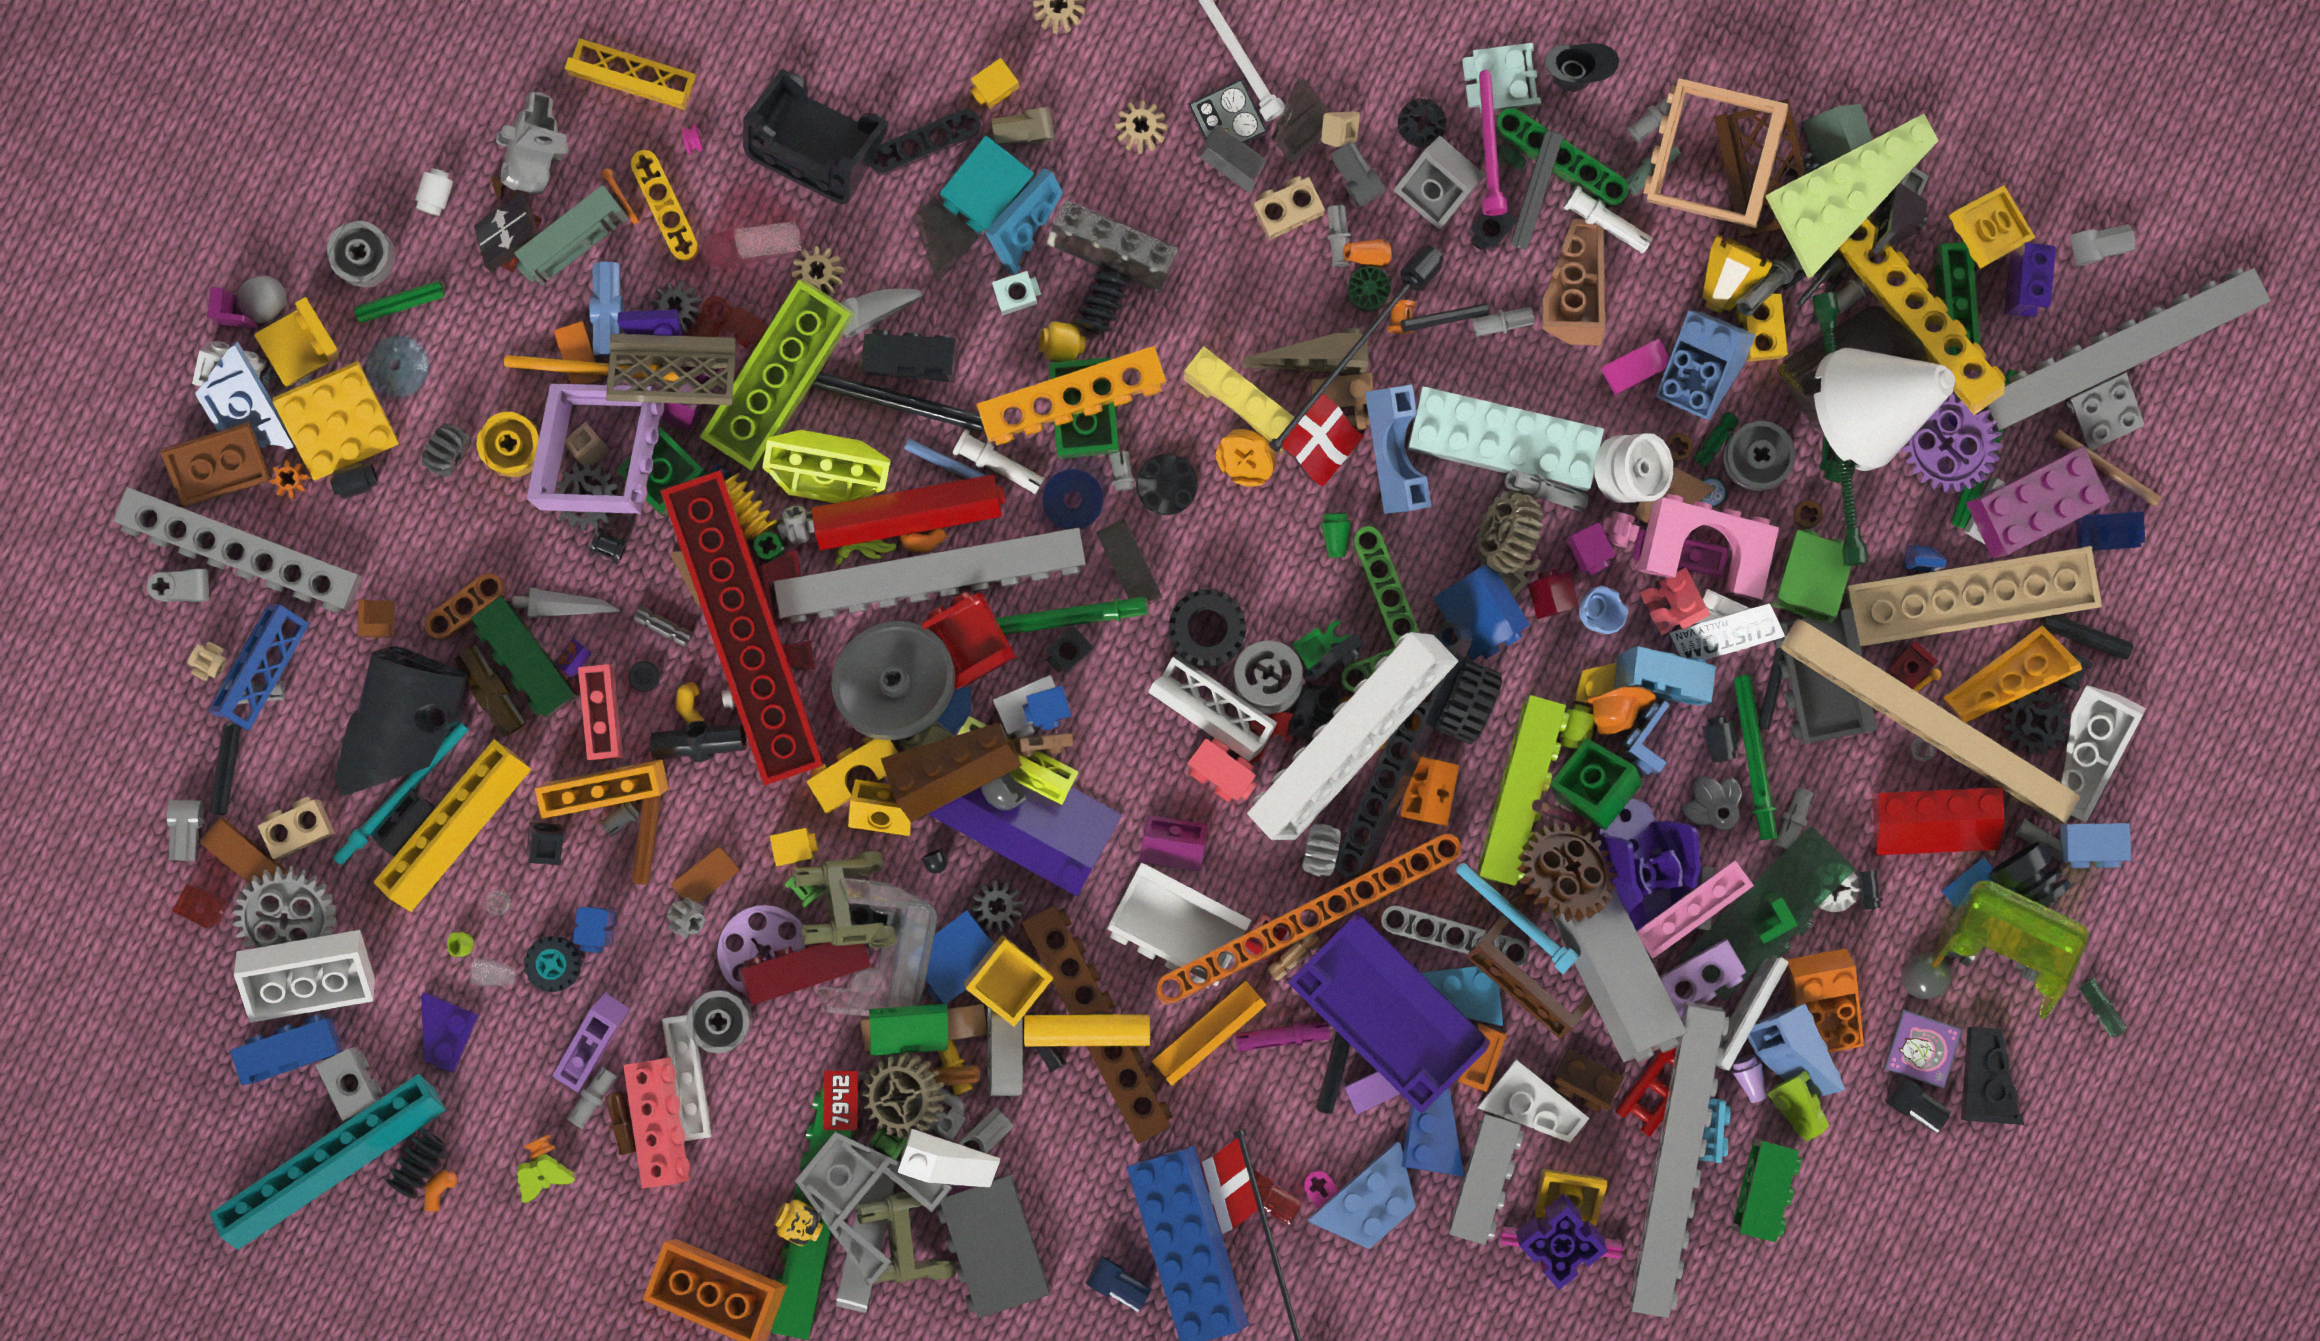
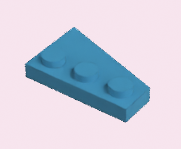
(1016, 226)
(1469, 992)

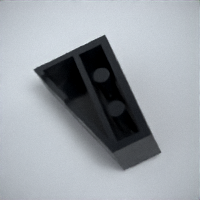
(910, 356)

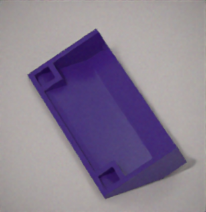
(1039, 833)
(1389, 1012)

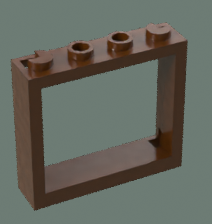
(1518, 983)

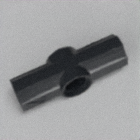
(698, 741)

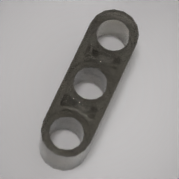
(1128, 562)

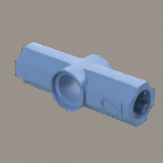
(605, 305)

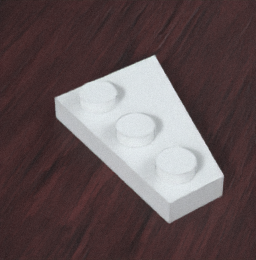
(1534, 1103)

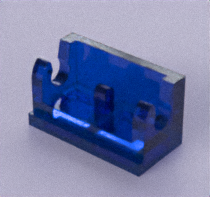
(2111, 531)

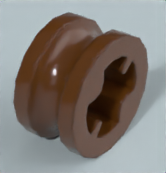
(1682, 438)
(1809, 504)

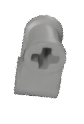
(184, 586)

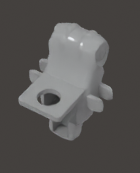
(531, 145)

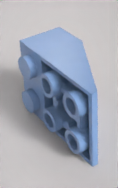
(1704, 363)
(1791, 1044)

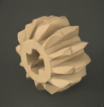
(1058, 19)
(1129, 127)
(819, 260)

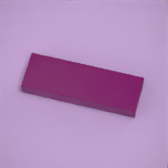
(1695, 556)

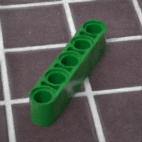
(1577, 158)

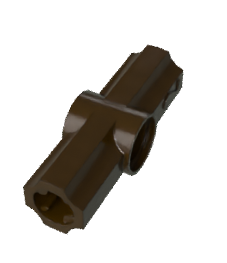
(490, 691)

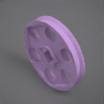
(769, 935)

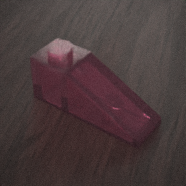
(752, 244)

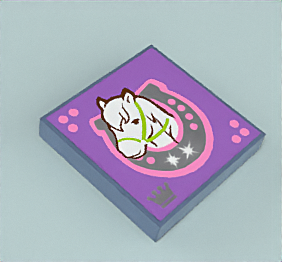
(1922, 1048)

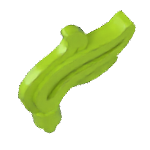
(867, 548)

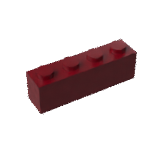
(799, 969)

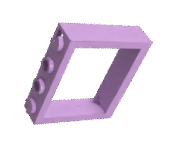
(552, 442)

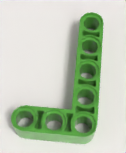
(1377, 588)

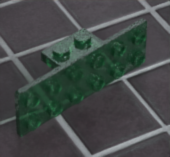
(1802, 877)

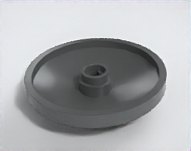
(893, 680)

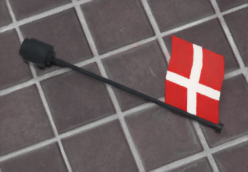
(1320, 432)
(1237, 1197)

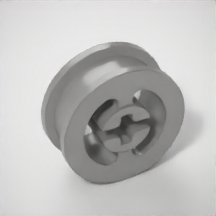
(1272, 659)

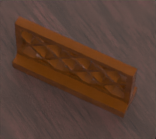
(1737, 167)

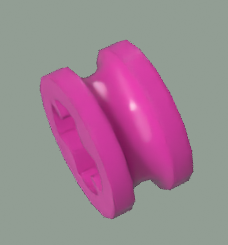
(692, 139)

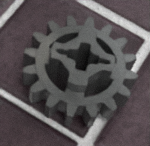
(580, 481)

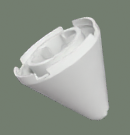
(1876, 402)

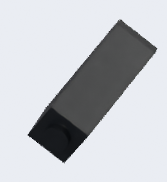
(1898, 217)

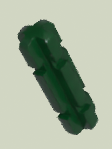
(1715, 439)

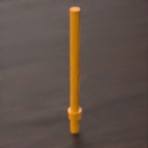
(573, 366)

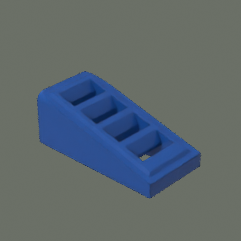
(1923, 559)

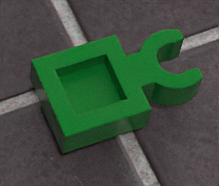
(1316, 645)

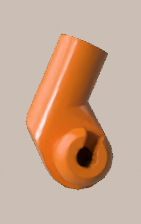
(923, 543)
(436, 1186)

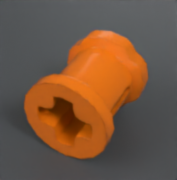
(1401, 311)

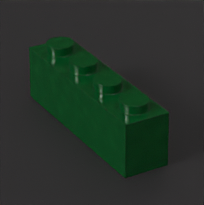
(524, 657)

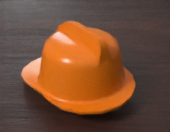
(1619, 708)

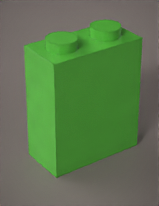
(1812, 577)

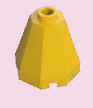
(1731, 273)

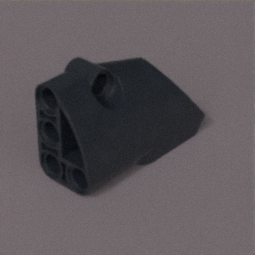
(398, 718)

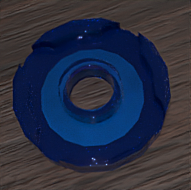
(1067, 482)

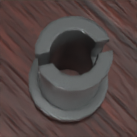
(619, 818)

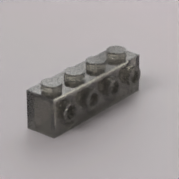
(1112, 246)

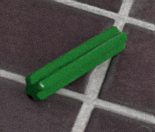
(399, 301)

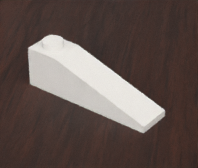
(2096, 742)

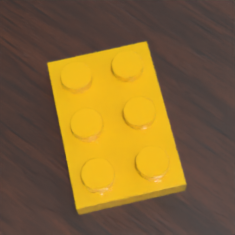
(1991, 226)

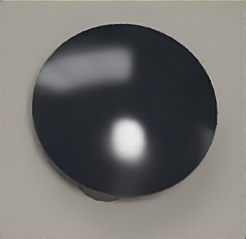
(1166, 484)

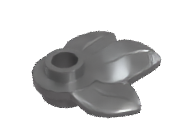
(1711, 799)

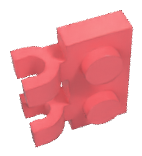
(1684, 599)

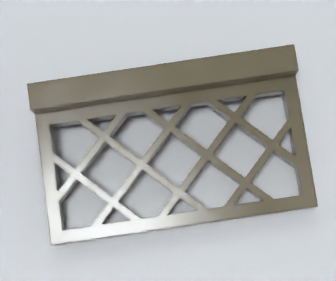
(672, 354)

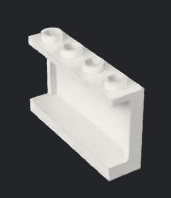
(1174, 922)

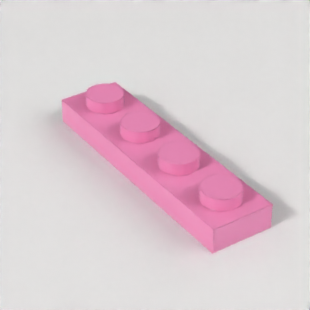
(1694, 909)

